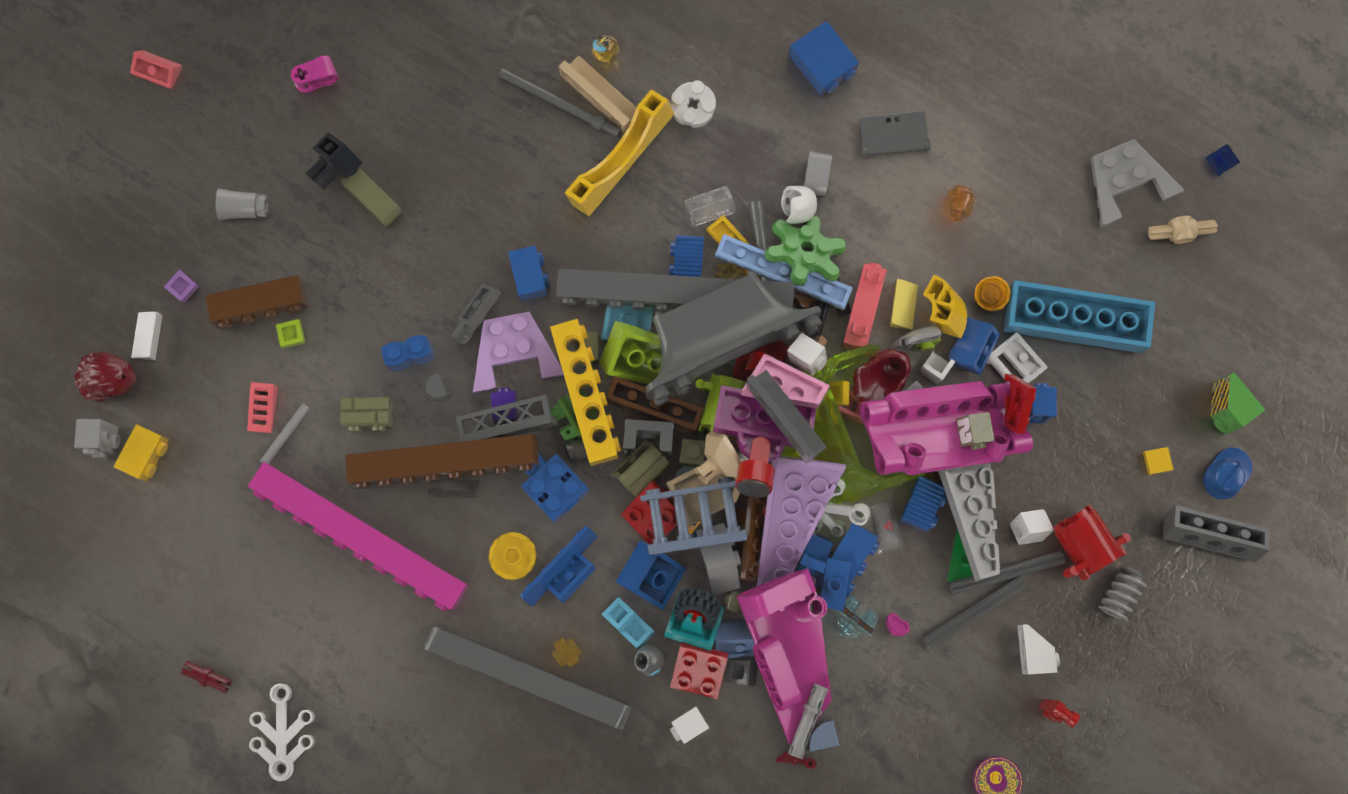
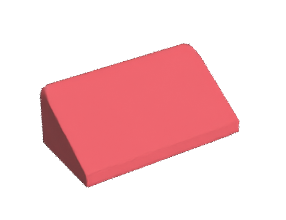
(155, 68)

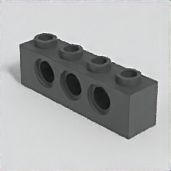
(1216, 533)

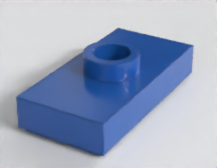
(836, 583)

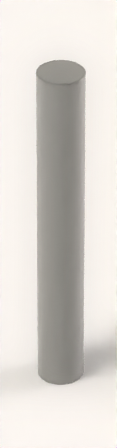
(285, 433)

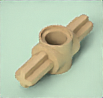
(1182, 229)

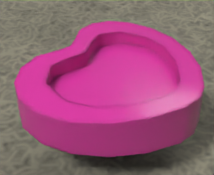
(896, 625)

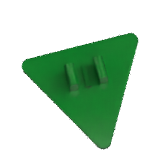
(959, 564)

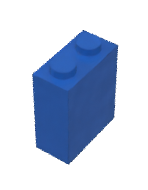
(824, 58)

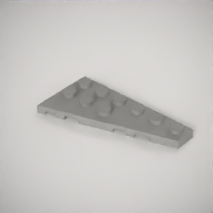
(972, 502)

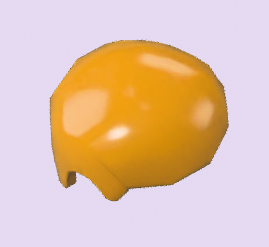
(992, 293)

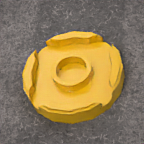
(512, 556)

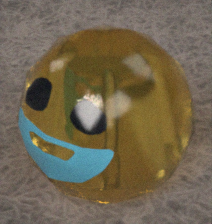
(605, 48)

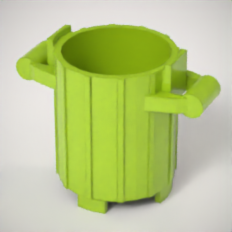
(713, 388)

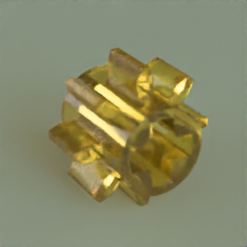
(728, 266)
(566, 652)

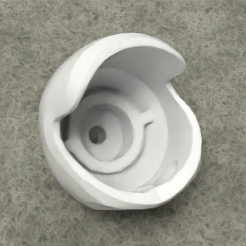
(801, 205)

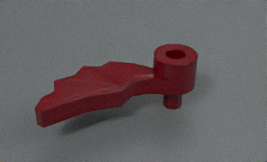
(810, 763)

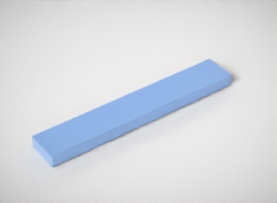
(753, 259)

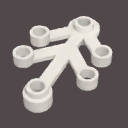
(851, 511)
(281, 735)

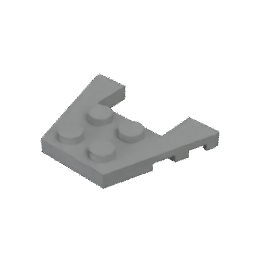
(1123, 170)

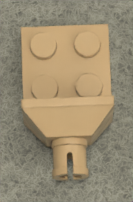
(722, 457)
(691, 502)

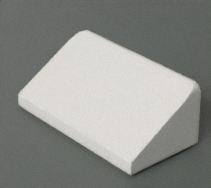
(147, 335)

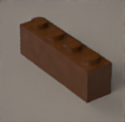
(256, 301)
(633, 398)

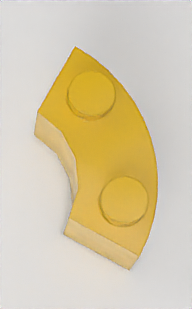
(947, 306)

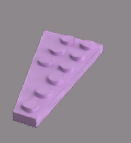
(794, 511)

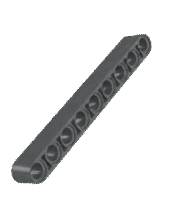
(527, 677)

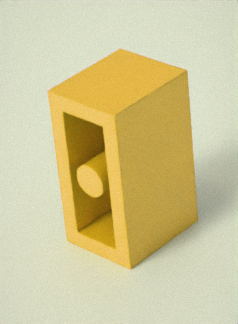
(141, 453)

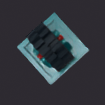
(695, 618)

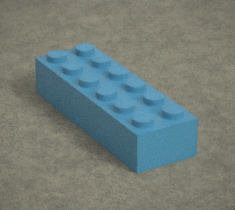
(1079, 316)

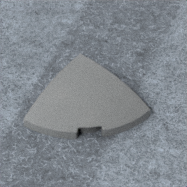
(920, 335)

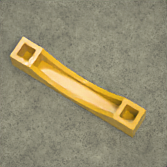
(593, 186)

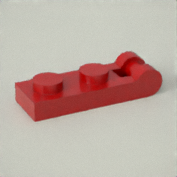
(1057, 712)

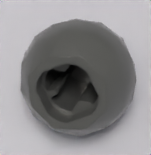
(649, 660)

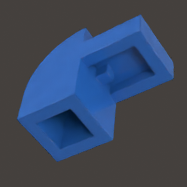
(815, 555)

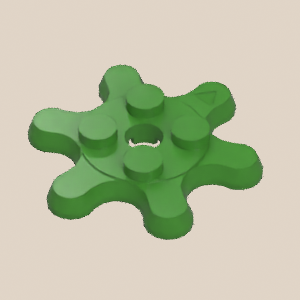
(804, 262)

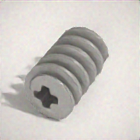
(1122, 593)

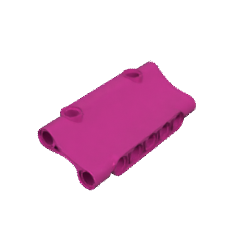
(920, 430)

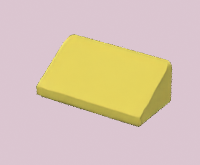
(903, 305)

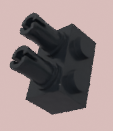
(333, 161)

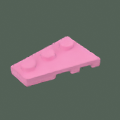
(798, 386)

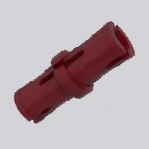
(206, 677)

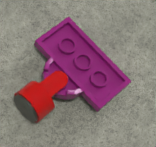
(756, 438)

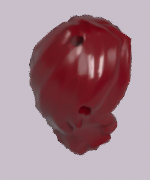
(881, 375)
(101, 376)

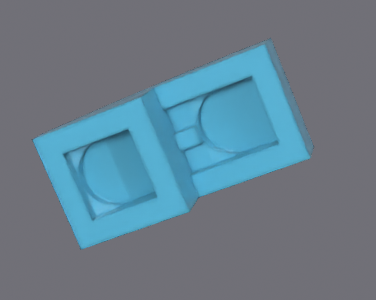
(628, 623)

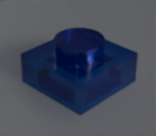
(1223, 160)

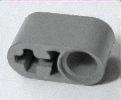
(818, 172)

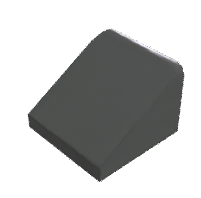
(742, 672)

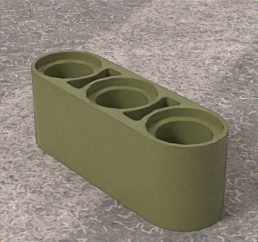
(372, 197)

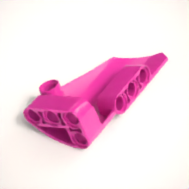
(788, 643)

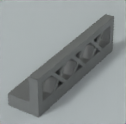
(785, 416)
(511, 428)

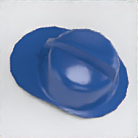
(1228, 473)

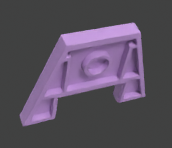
(511, 341)

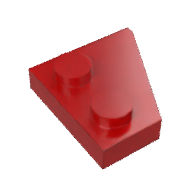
(1018, 404)

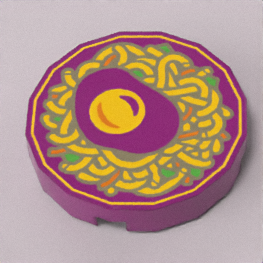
(997, 776)

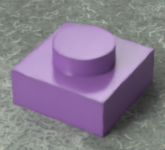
(181, 286)

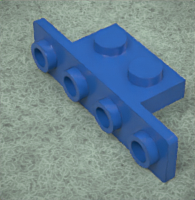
(565, 571)

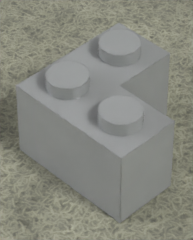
(721, 564)

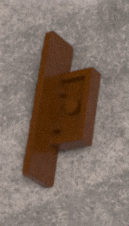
(751, 521)

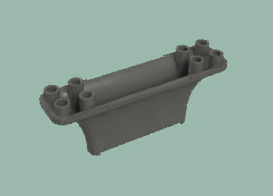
(721, 330)

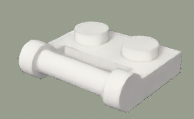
(1020, 356)

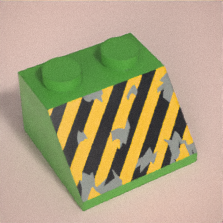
(1233, 404)

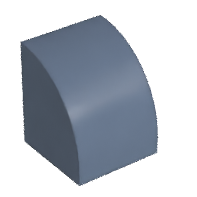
(823, 736)

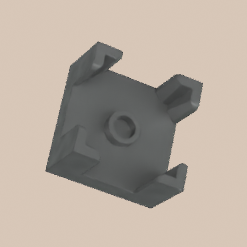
(648, 431)

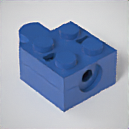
(554, 487)

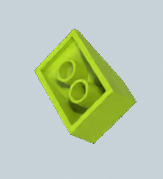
(632, 353)

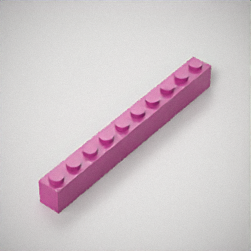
(358, 536)

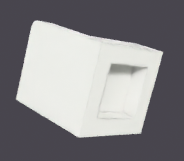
(936, 368)
(1031, 526)

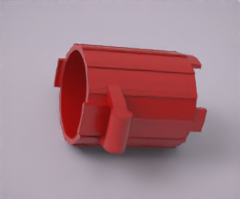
(1088, 543)

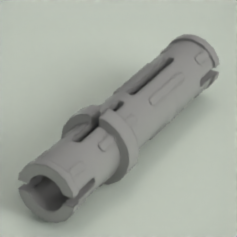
(808, 720)

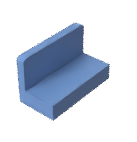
(734, 639)

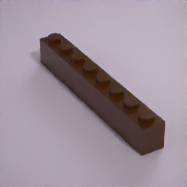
(442, 460)

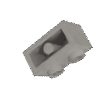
(96, 438)

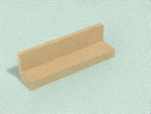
(598, 92)

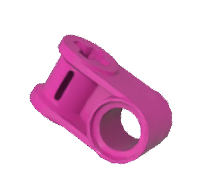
(317, 74)

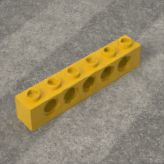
(563, 335)

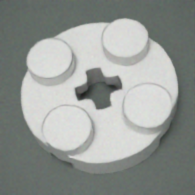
(693, 91)

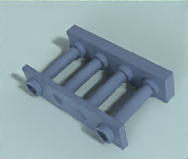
(684, 539)

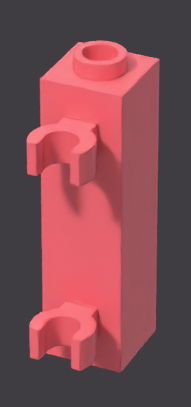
(864, 306)

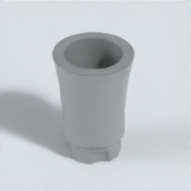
(240, 205)

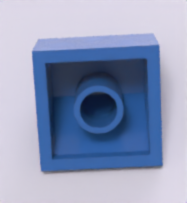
(651, 576)

